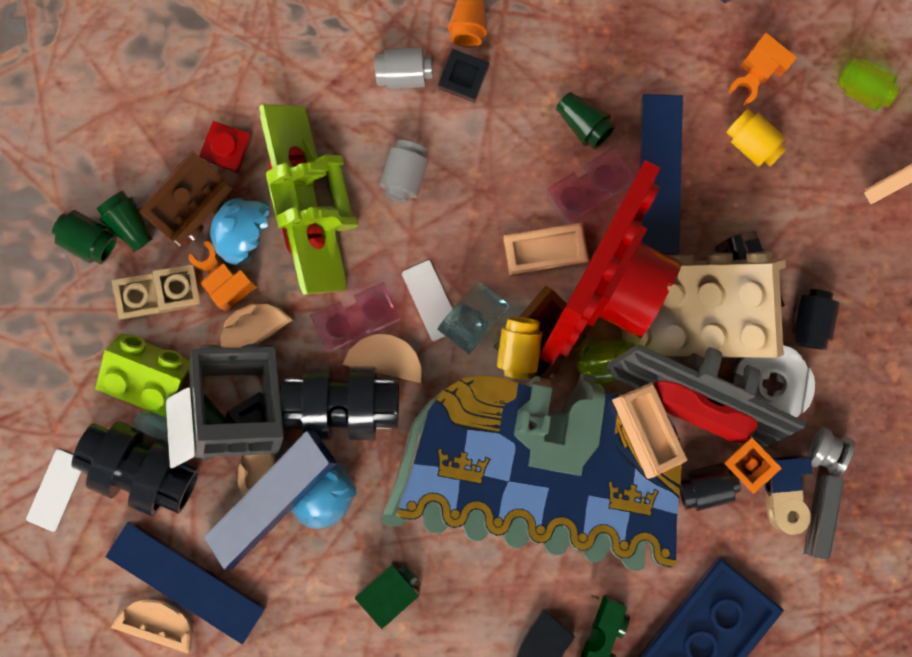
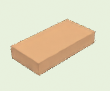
(545, 249)
(649, 430)

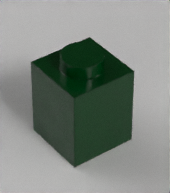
(389, 593)

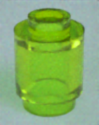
(868, 84)
(596, 356)

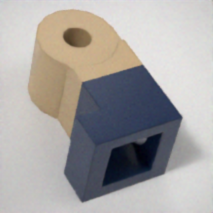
(785, 495)

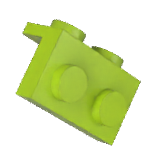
(141, 373)

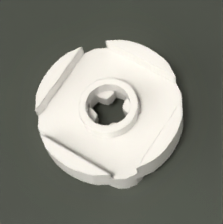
(791, 372)

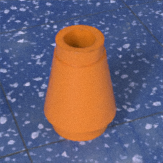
(468, 23)

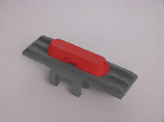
(696, 394)

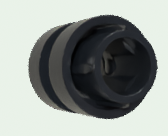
(325, 402)
(120, 461)

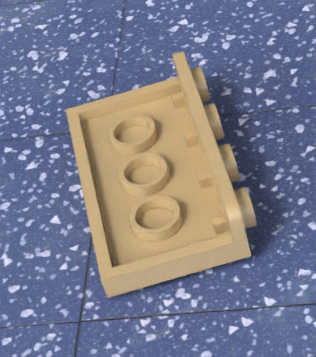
(720, 307)

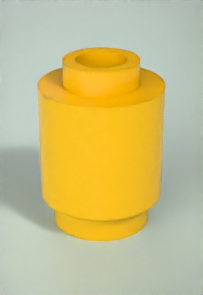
(757, 138)
(519, 347)

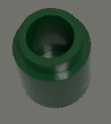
(83, 237)

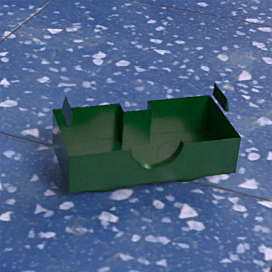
(607, 626)

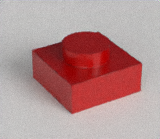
(225, 147)

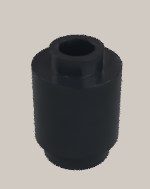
(815, 319)
(709, 487)

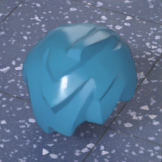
(237, 229)
(326, 500)

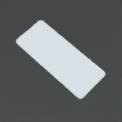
(428, 296)
(180, 428)
(54, 492)

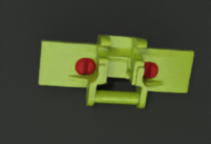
(290, 177)

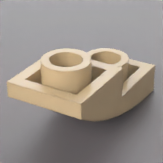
(155, 292)

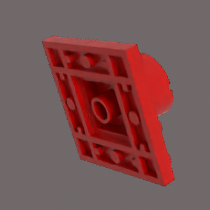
(624, 277)

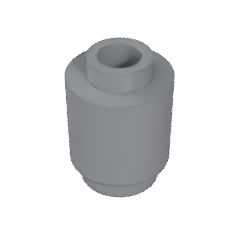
(403, 68)
(404, 171)

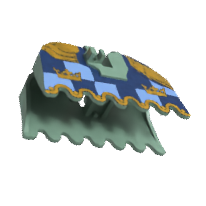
(556, 484)

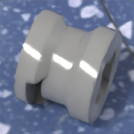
(831, 451)

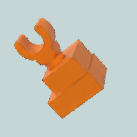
(763, 60)
(222, 284)
(752, 465)

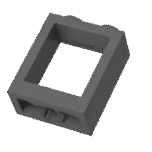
(241, 437)

